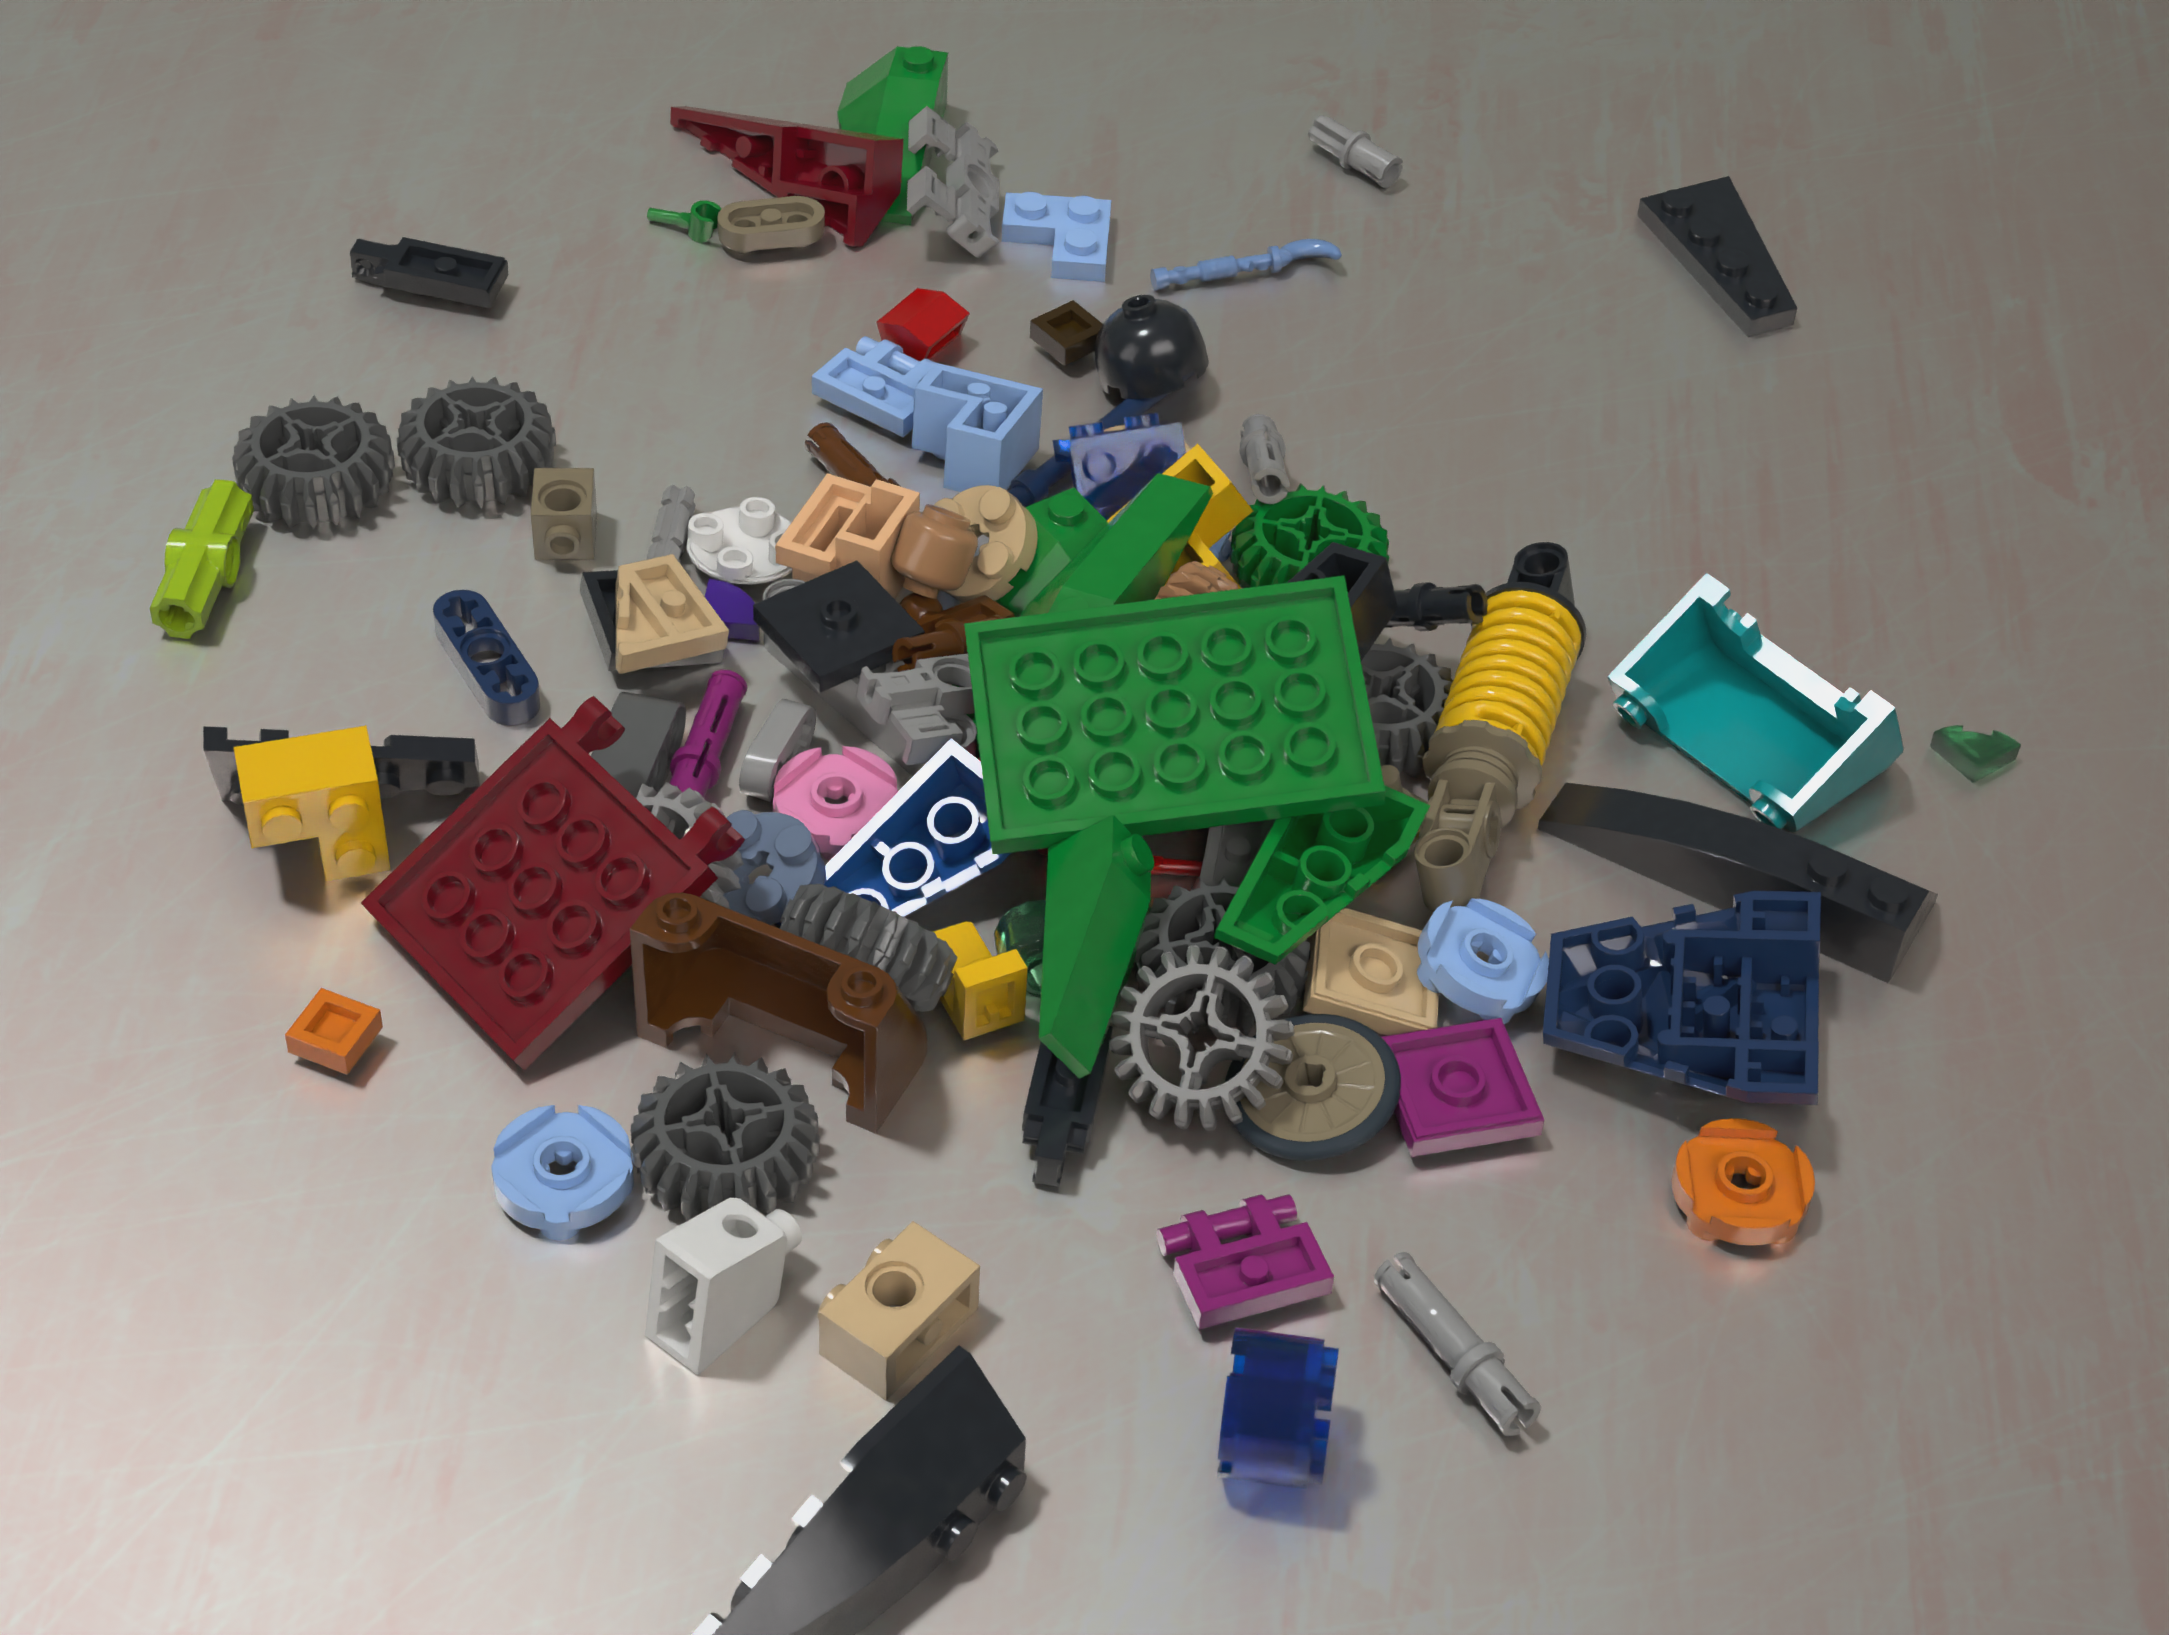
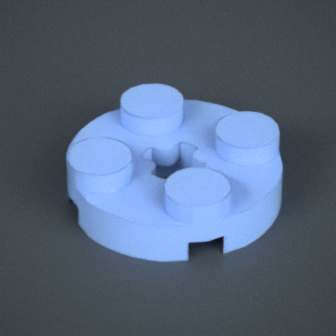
(1451, 966)
(569, 1201)

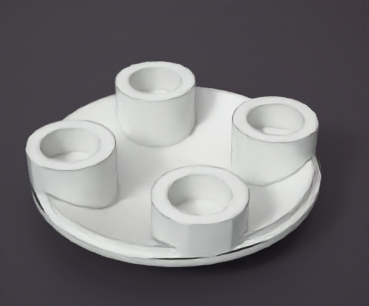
(738, 542)

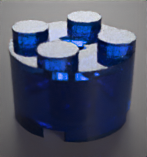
(1272, 1409)

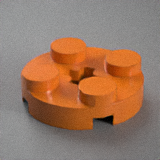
(1735, 1214)

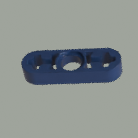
(485, 678)

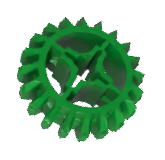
(1289, 534)

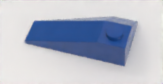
(922, 839)

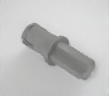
(1356, 151)

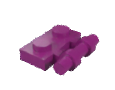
(1249, 1274)

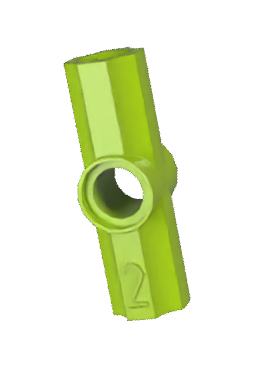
(202, 559)

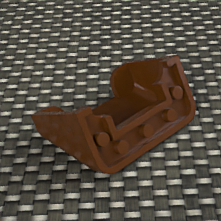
(710, 962)

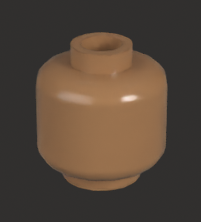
(934, 551)

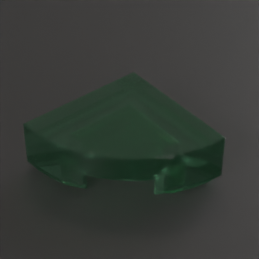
(1973, 752)

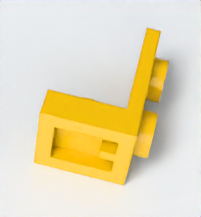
(984, 989)

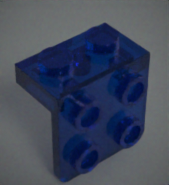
(1118, 463)

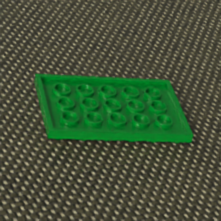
(1173, 713)

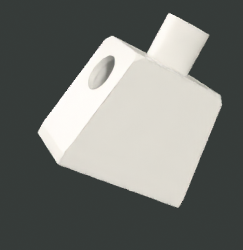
(716, 1279)

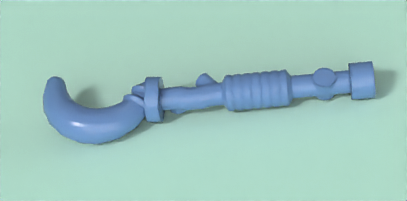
(1229, 266)

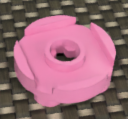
(811, 777)

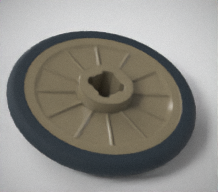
(1353, 1095)

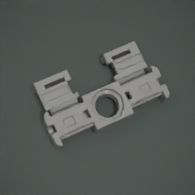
(970, 188)
(920, 702)

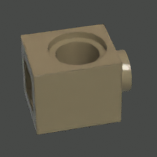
(564, 514)

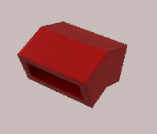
(923, 323)

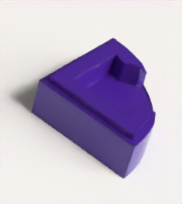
(733, 608)

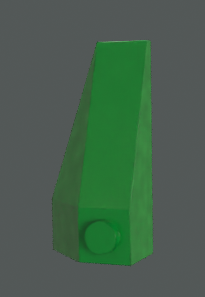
(1132, 552)
(1091, 936)

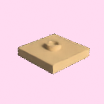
(1369, 974)

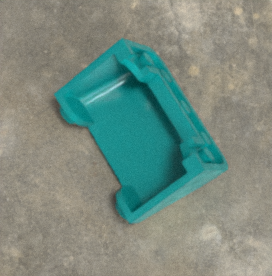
(1753, 711)

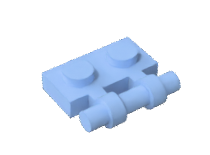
(873, 383)

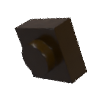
(1066, 332)

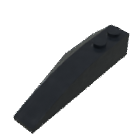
(1714, 854)
(907, 1505)

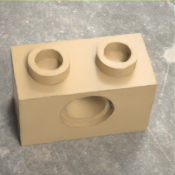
(886, 1343)

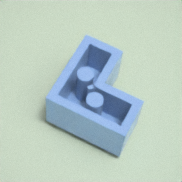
(977, 425)

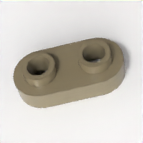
(771, 223)

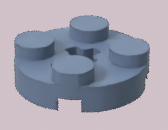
(787, 850)

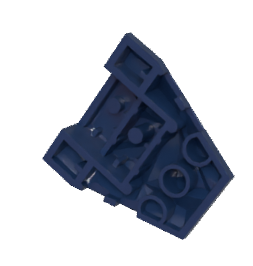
(1698, 998)

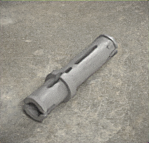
(1264, 458)
(1474, 1365)

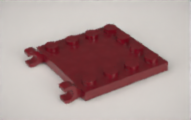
(536, 885)

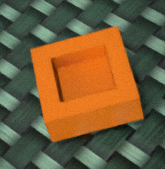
(334, 1031)

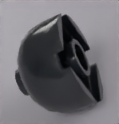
(1148, 348)

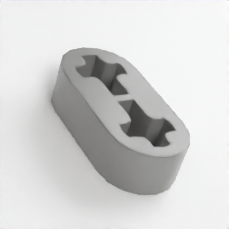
(780, 739)

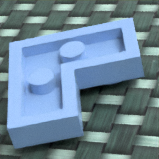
(1072, 224)

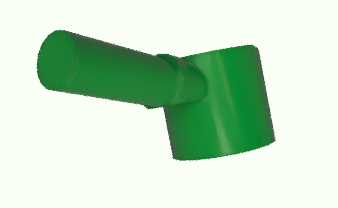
(699, 221)

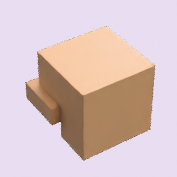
(848, 524)

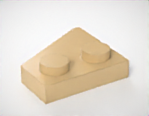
(662, 616)

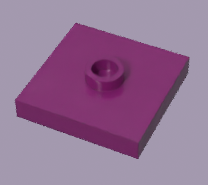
(1462, 1088)

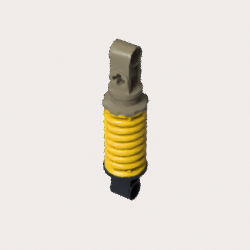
(1497, 722)

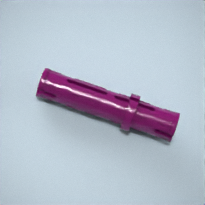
(719, 702)

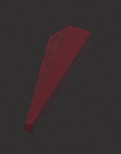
(844, 170)

